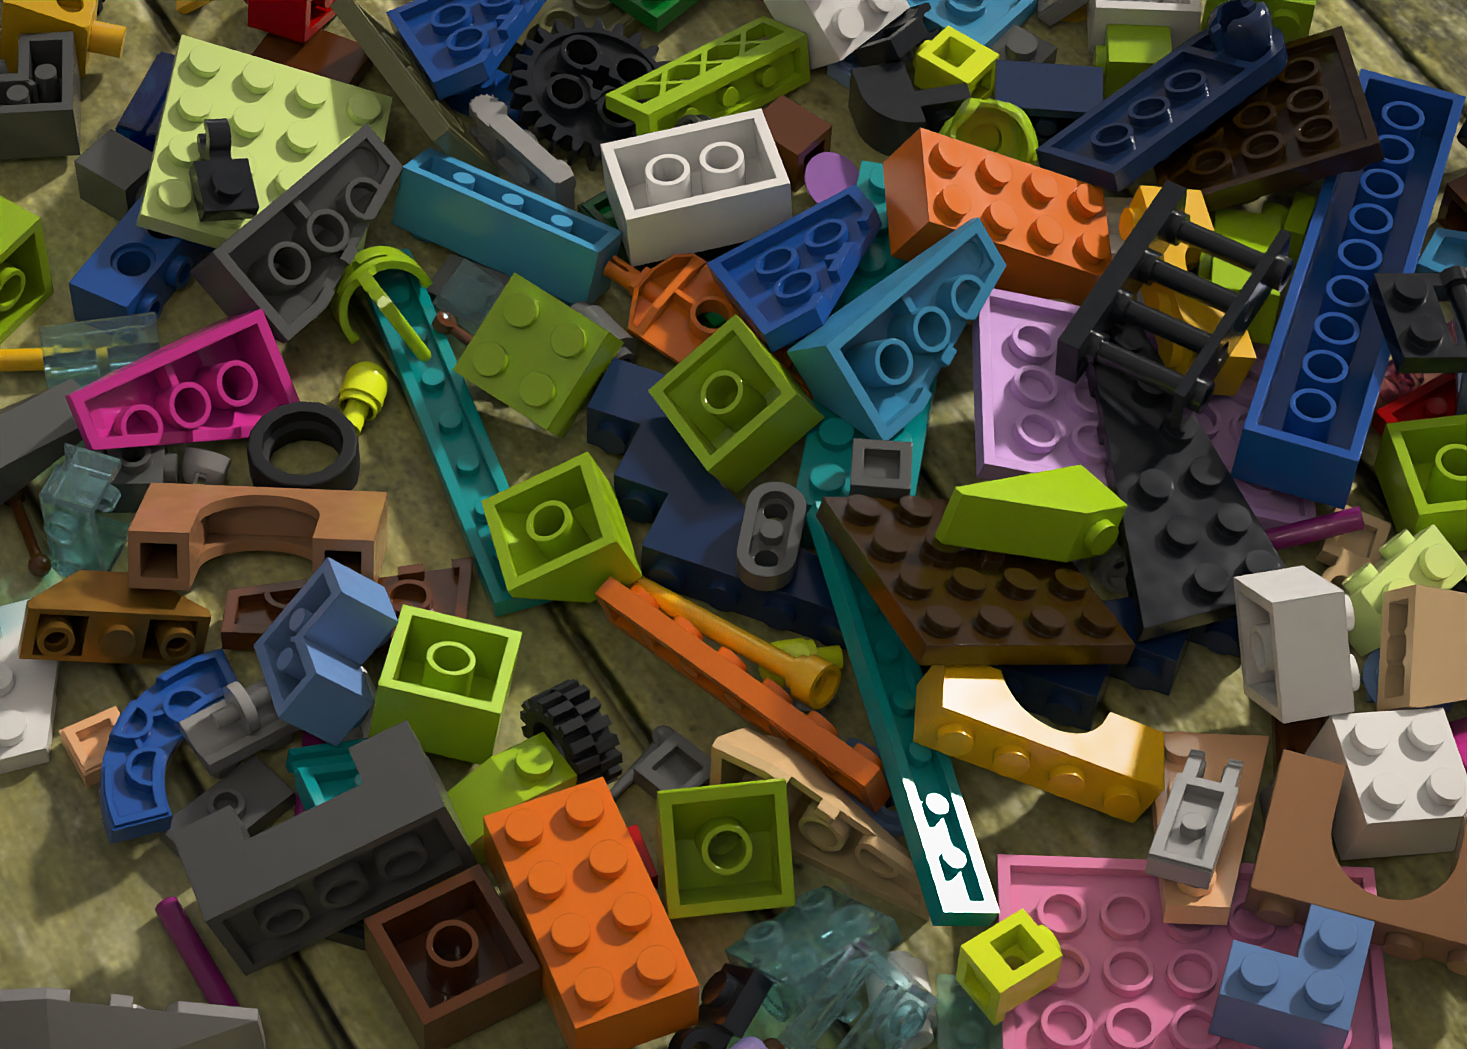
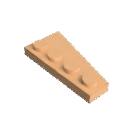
(1189, 903)

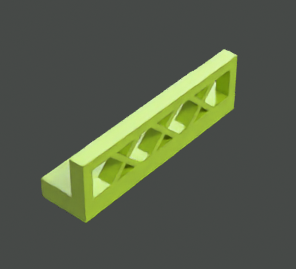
(716, 87)

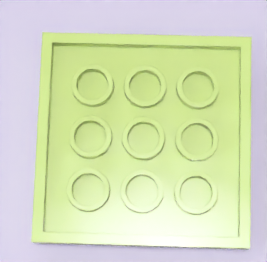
(276, 119)

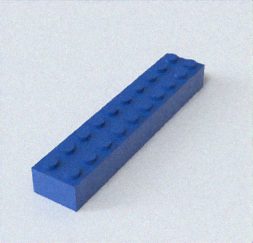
(1328, 341)

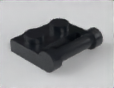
(1414, 320)

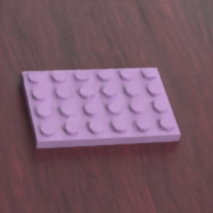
(1043, 422)

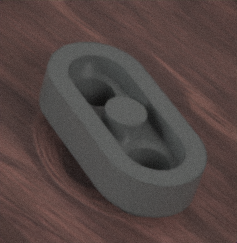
(769, 540)

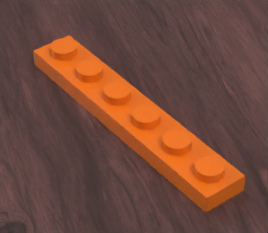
(761, 704)

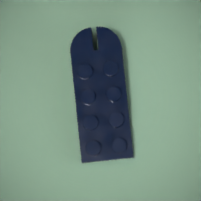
(1171, 99)

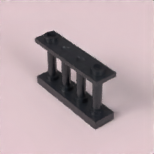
(1142, 262)

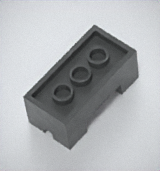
(329, 862)

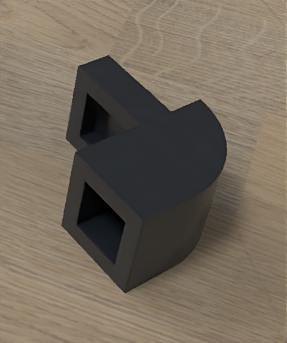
(891, 111)

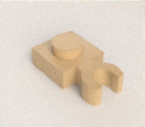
(1352, 550)

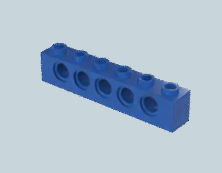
(133, 271)

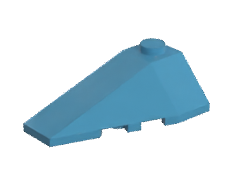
(890, 342)

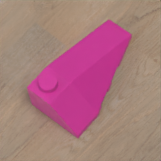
(188, 391)

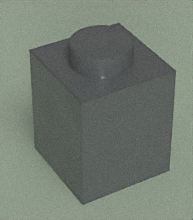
(113, 173)

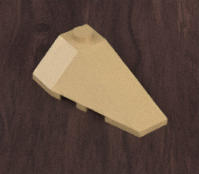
(823, 820)

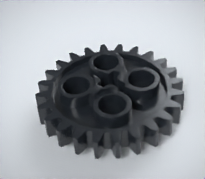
(563, 85)

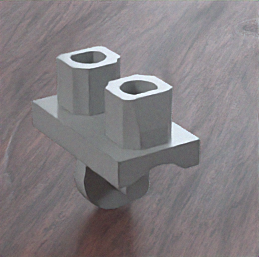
(236, 728)

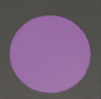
(828, 175)

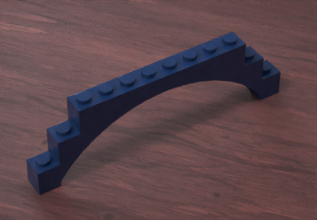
(698, 536)

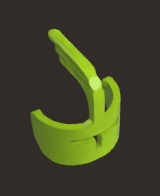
(361, 272)

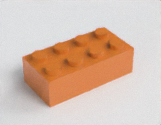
(1040, 221)
(591, 919)

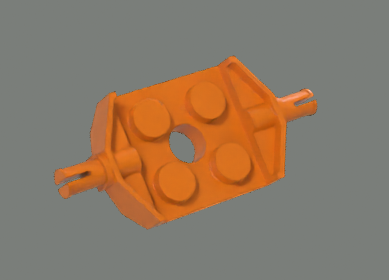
(671, 299)

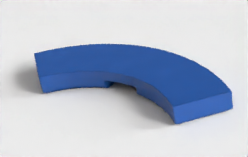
(145, 739)

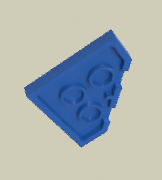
(460, 40)
(798, 270)

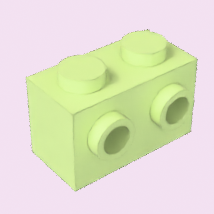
(1406, 561)

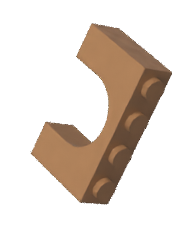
(192, 523)
(1300, 869)

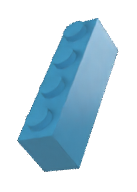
(505, 227)

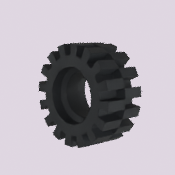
(575, 729)

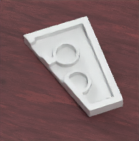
(25, 697)

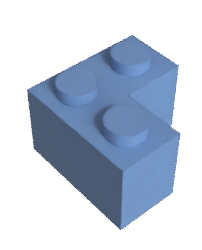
(318, 649)
(1300, 999)

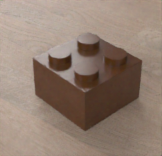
(452, 959)

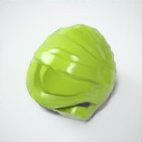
(994, 127)

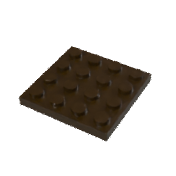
(1286, 133)
(967, 601)

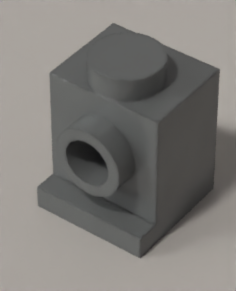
(138, 470)

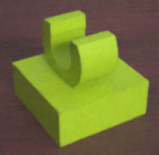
(1294, 221)

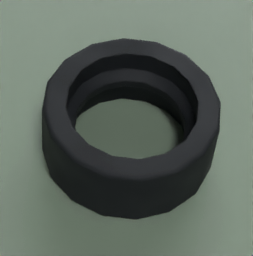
(304, 422)

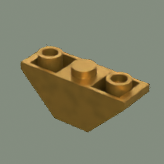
(105, 621)

